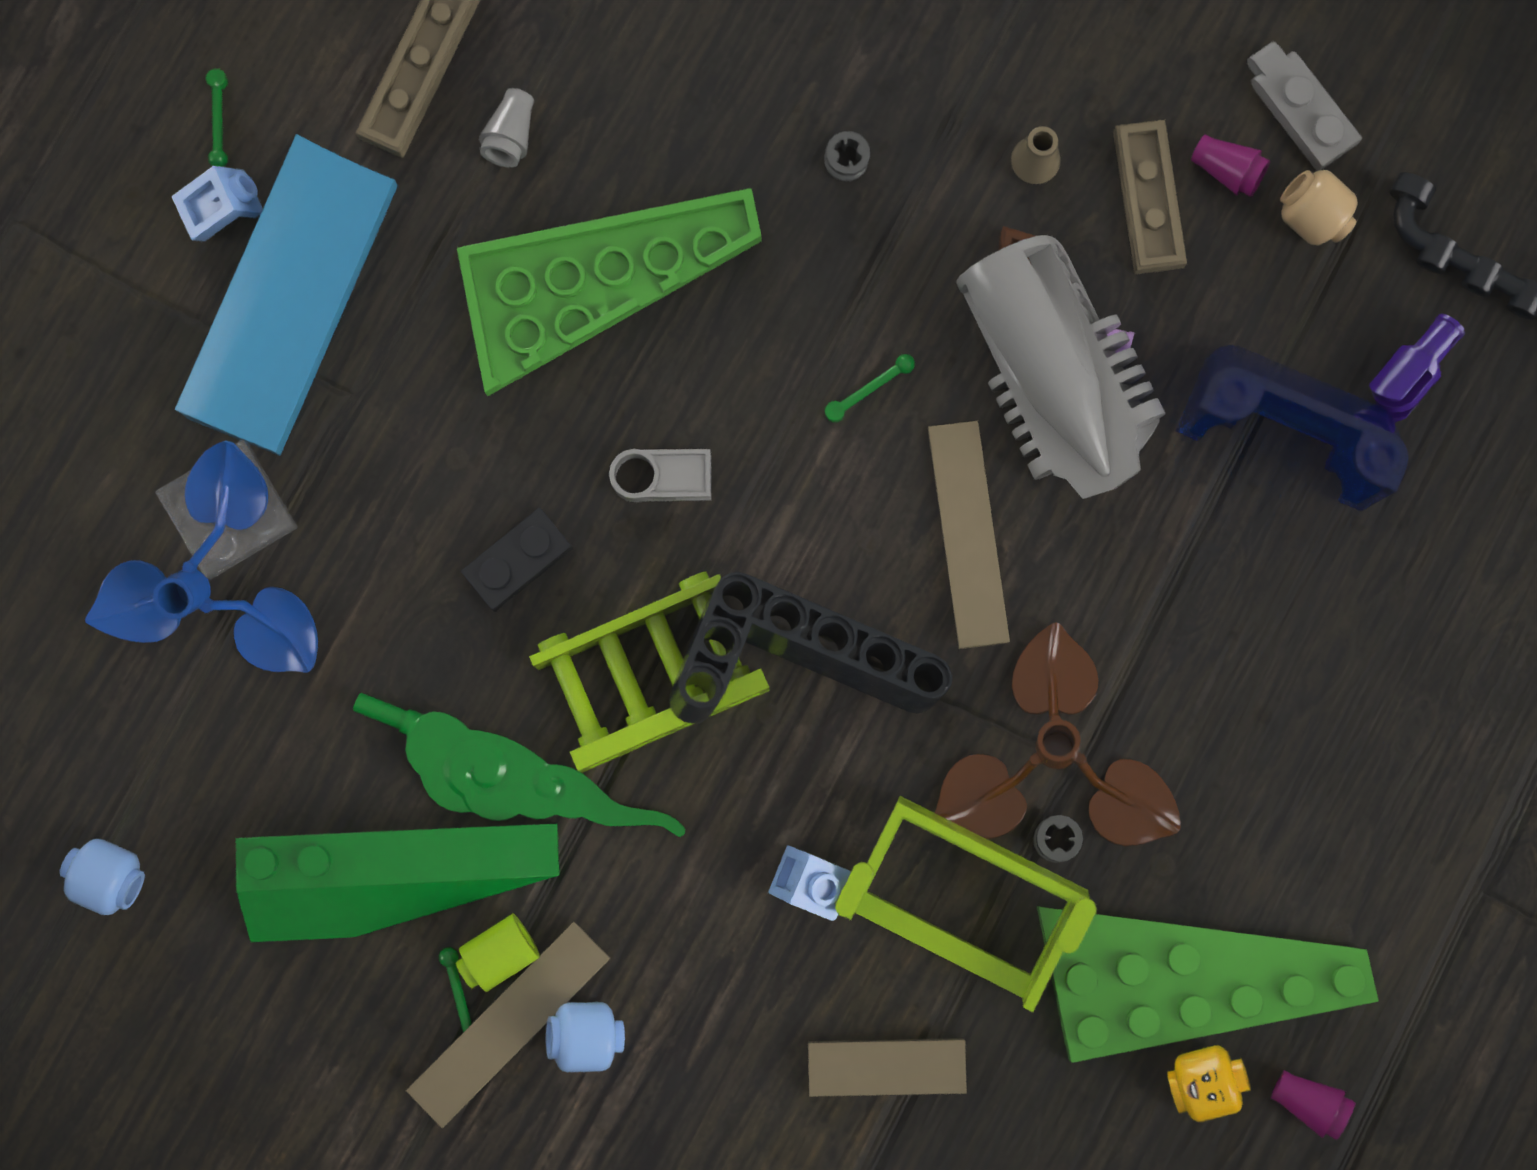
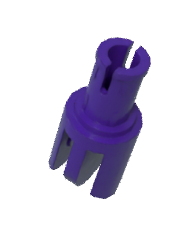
(1415, 368)

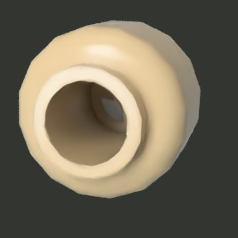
(1319, 207)

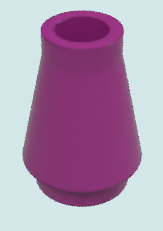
(1231, 164)
(1315, 1104)

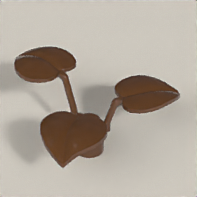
(1058, 677)

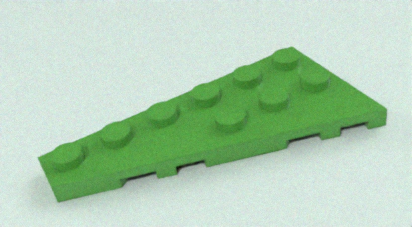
(567, 283)
(1171, 983)

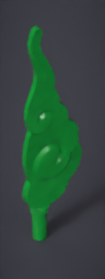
(498, 775)

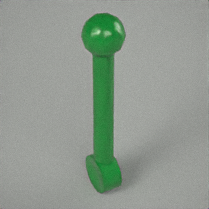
(217, 81)
(836, 410)
(448, 957)

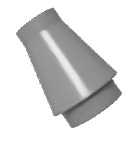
(507, 131)

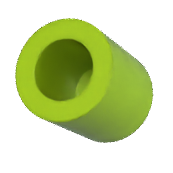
(497, 954)

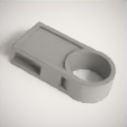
(677, 476)

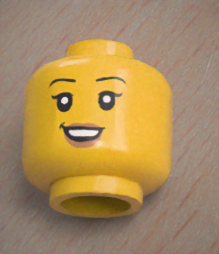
(1208, 1083)

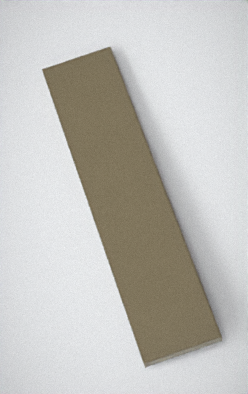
(968, 535)
(508, 1024)

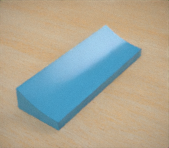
(286, 296)

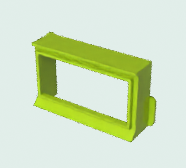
(1064, 937)

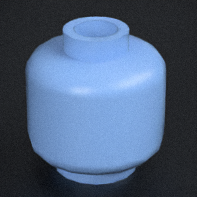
(102, 877)
(584, 1037)

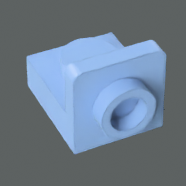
(216, 201)
(809, 882)

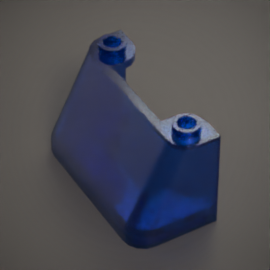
(1364, 437)

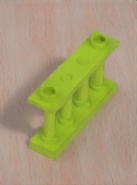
(643, 722)

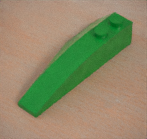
(383, 878)

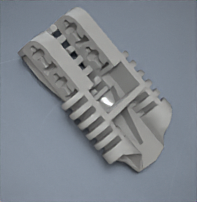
(1060, 367)

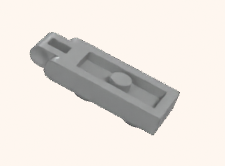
(1302, 105)

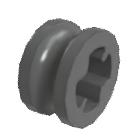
(842, 140)
(1058, 855)

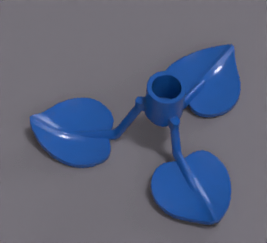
(147, 607)

